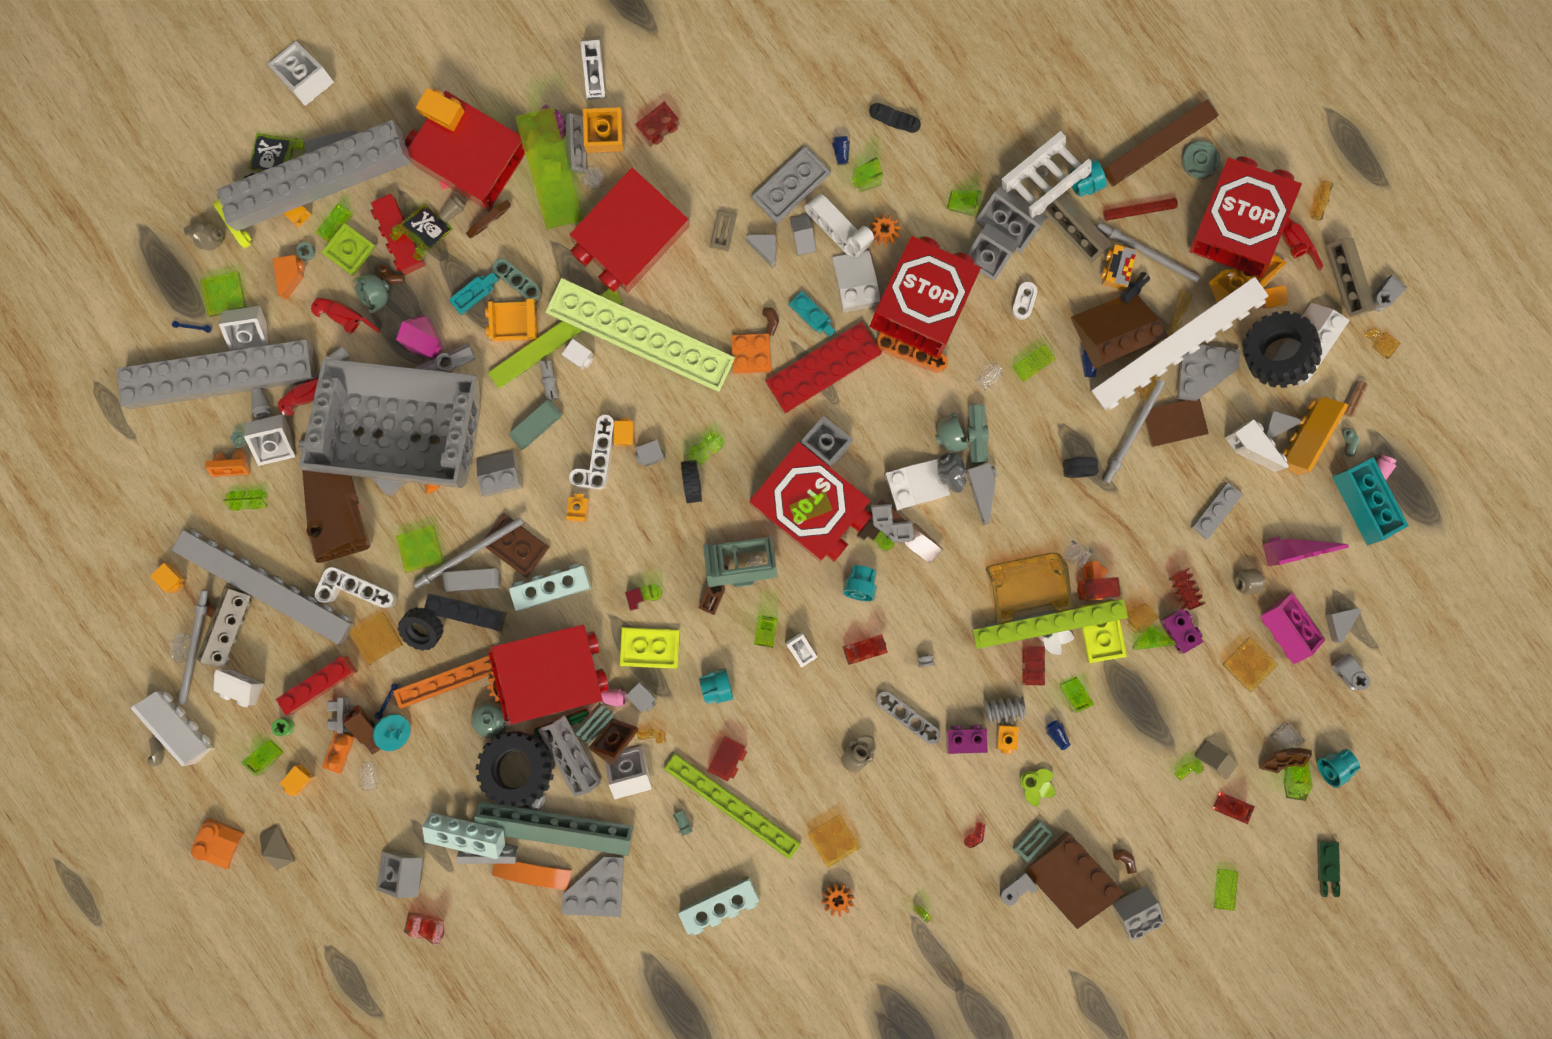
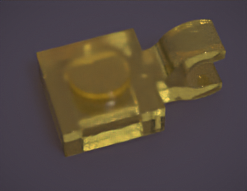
(1384, 344)

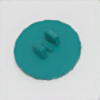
(391, 732)

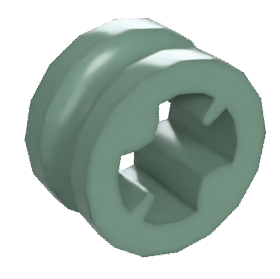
(299, 251)

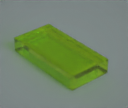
(810, 507)
(1226, 889)

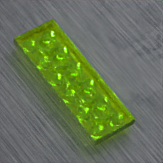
(549, 167)

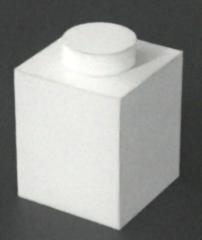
(578, 355)

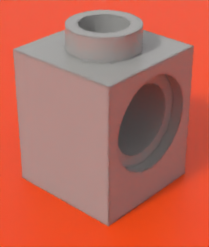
(649, 454)
(642, 697)

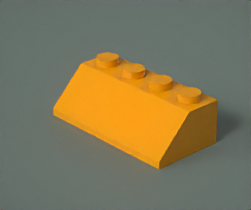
(1313, 434)

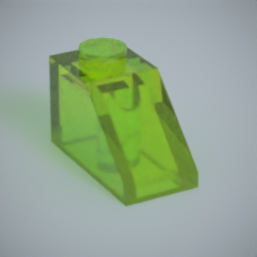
(868, 175)
(1298, 782)

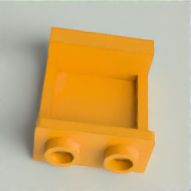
(512, 321)

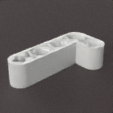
(838, 227)
(597, 452)
(358, 591)

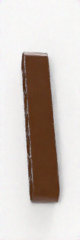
(1160, 142)

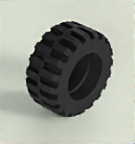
(1280, 327)
(490, 764)

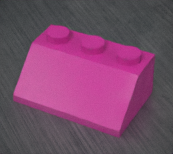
(1292, 628)

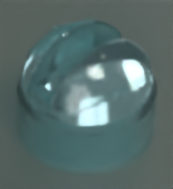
(236, 442)

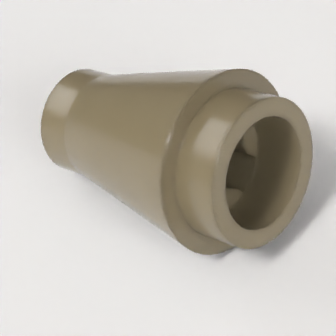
(452, 208)

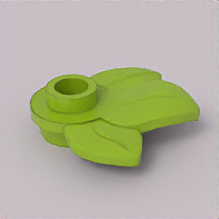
(1039, 787)

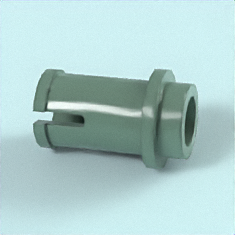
(683, 823)

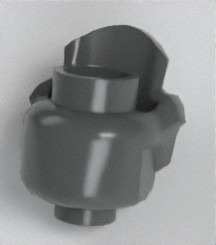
(952, 471)

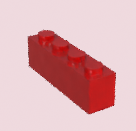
(389, 214)
(316, 685)

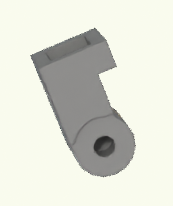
(1016, 887)

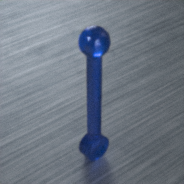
(208, 329)
(378, 715)

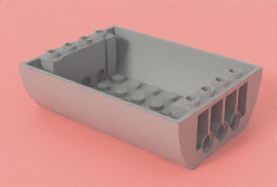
(400, 405)

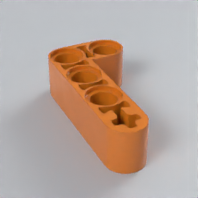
(910, 356)

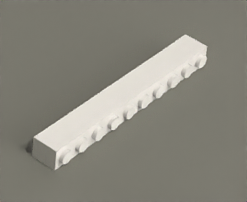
(1182, 341)

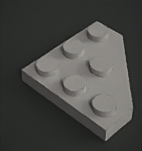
(1205, 370)
(597, 890)

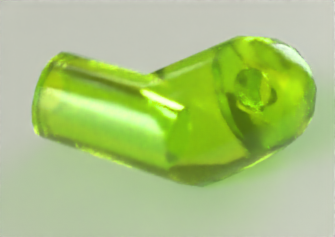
(1188, 768)

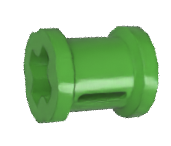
(277, 724)

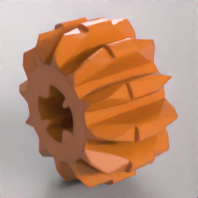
(890, 225)
(841, 905)

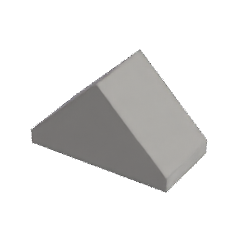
(803, 235)
(765, 246)
(1278, 423)
(390, 487)
(1340, 623)

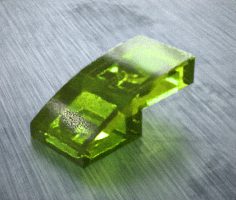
(1034, 363)

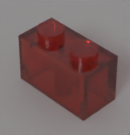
(726, 758)

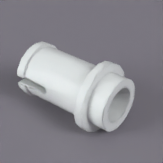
(339, 354)

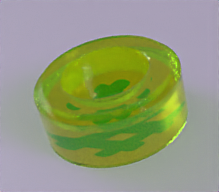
(922, 914)

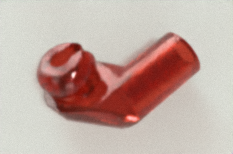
(977, 837)

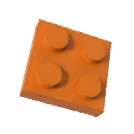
(751, 353)

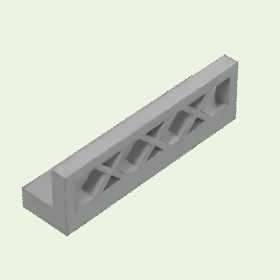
(572, 755)

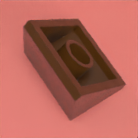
(613, 740)

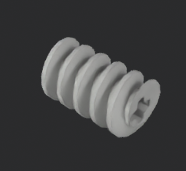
(1005, 710)

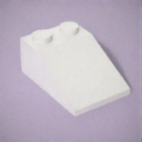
(300, 73)
(856, 282)
(915, 485)

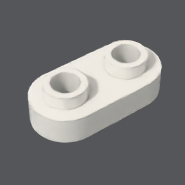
(1024, 301)

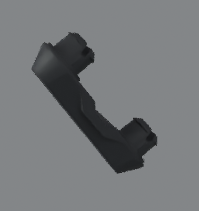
(894, 118)

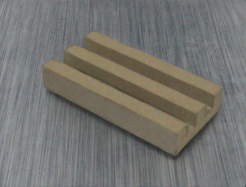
(719, 246)

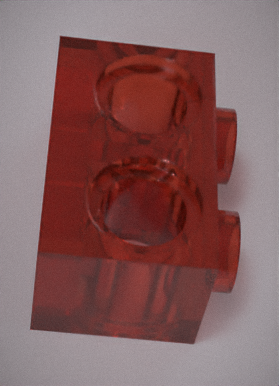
(653, 120)
(1033, 665)

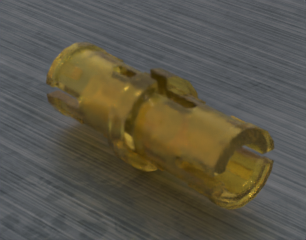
(1321, 200)

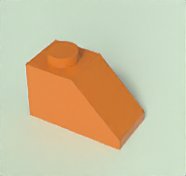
(288, 274)

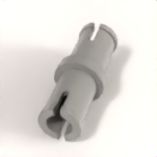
(548, 380)

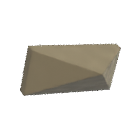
(275, 848)

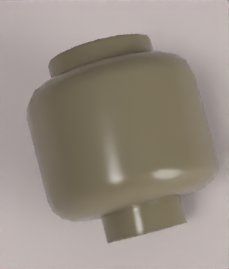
(1250, 581)

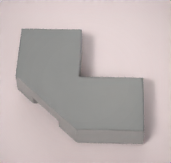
(895, 531)

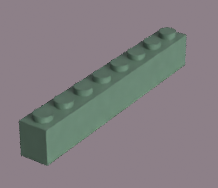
(557, 828)

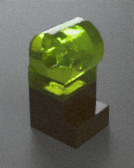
(877, 536)

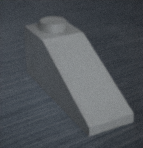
(593, 67)
(982, 485)

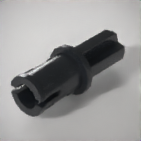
(1134, 287)

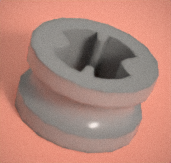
(926, 661)

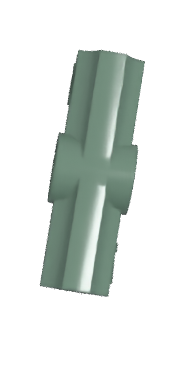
(977, 434)

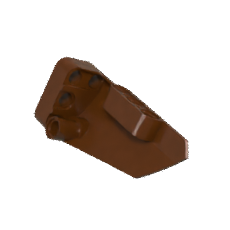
(333, 510)

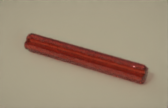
(1139, 209)

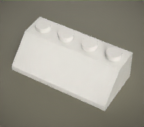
(1329, 327)
(173, 728)

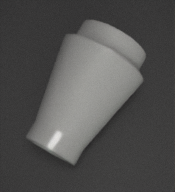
(259, 403)

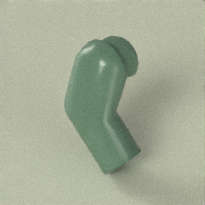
(1352, 440)

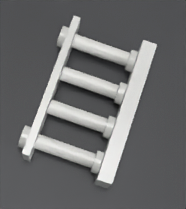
(1042, 157)

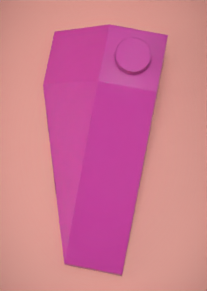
(420, 337)
(1291, 550)

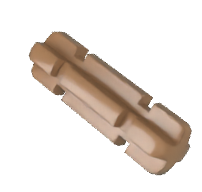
(1355, 398)

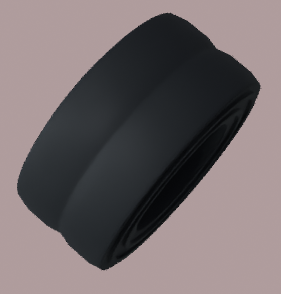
(1080, 467)

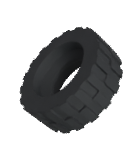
(691, 481)
(412, 636)

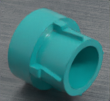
(1093, 182)
(861, 584)
(716, 687)
(1338, 767)

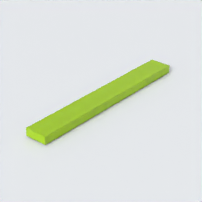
(539, 349)
(732, 806)

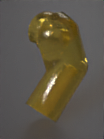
(652, 733)

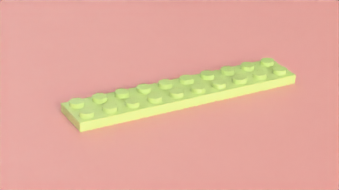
(640, 335)

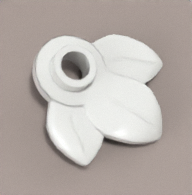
(1053, 641)

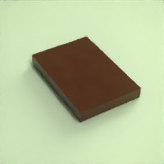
(1176, 422)
(518, 547)

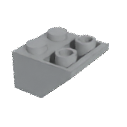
(1139, 913)

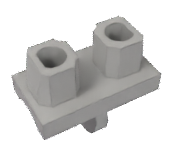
(341, 706)

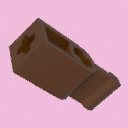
(715, 601)
(361, 727)

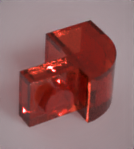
(1098, 588)
(865, 649)
(425, 927)

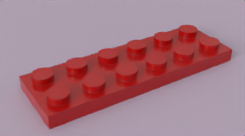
(823, 367)

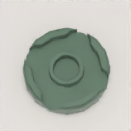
(1200, 159)

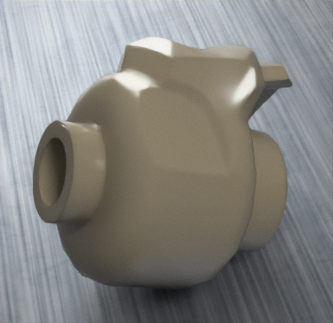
(204, 235)
(859, 753)

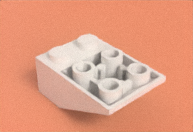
(1254, 445)

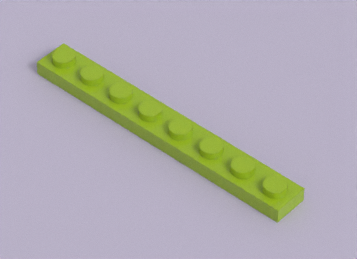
(1049, 624)

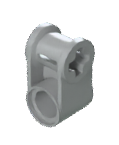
(1388, 292)
(1349, 671)

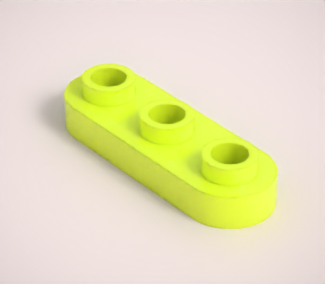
(241, 236)

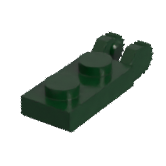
(1328, 867)

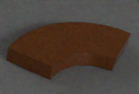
(482, 224)
(1285, 758)

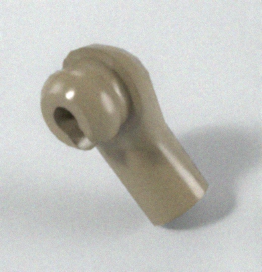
(156, 751)

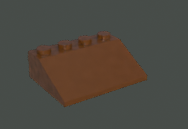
(1117, 329)
(1073, 880)

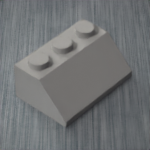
(1011, 216)

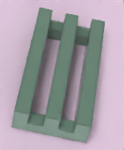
(596, 725)
(1022, 852)

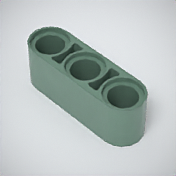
(509, 276)
(535, 424)

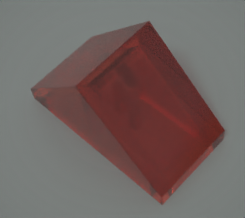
(1233, 808)

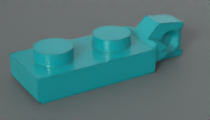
(473, 293)
(811, 314)

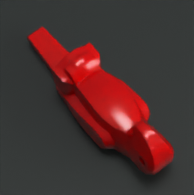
(1299, 242)
(340, 314)
(297, 396)

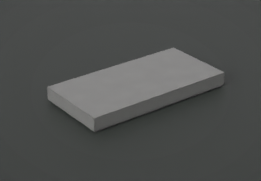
(791, 185)

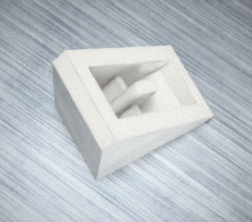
(801, 650)

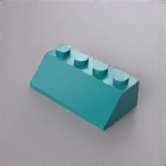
(1370, 501)

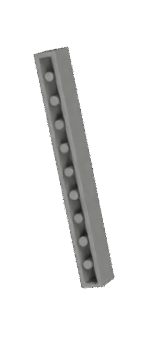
(263, 587)

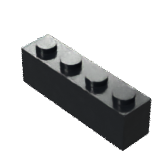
(465, 612)

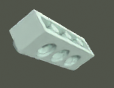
(580, 583)
(463, 835)
(743, 888)

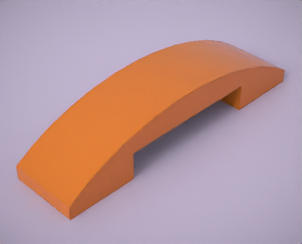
(534, 874)

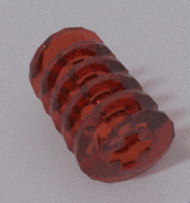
(1186, 589)

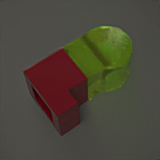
(646, 593)

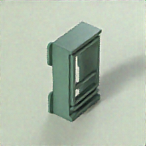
(739, 577)

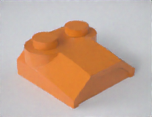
(216, 843)

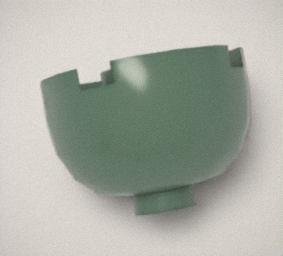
(371, 291)
(951, 434)
(488, 719)

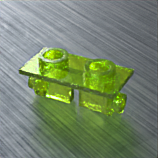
(334, 222)
(711, 443)
(236, 500)

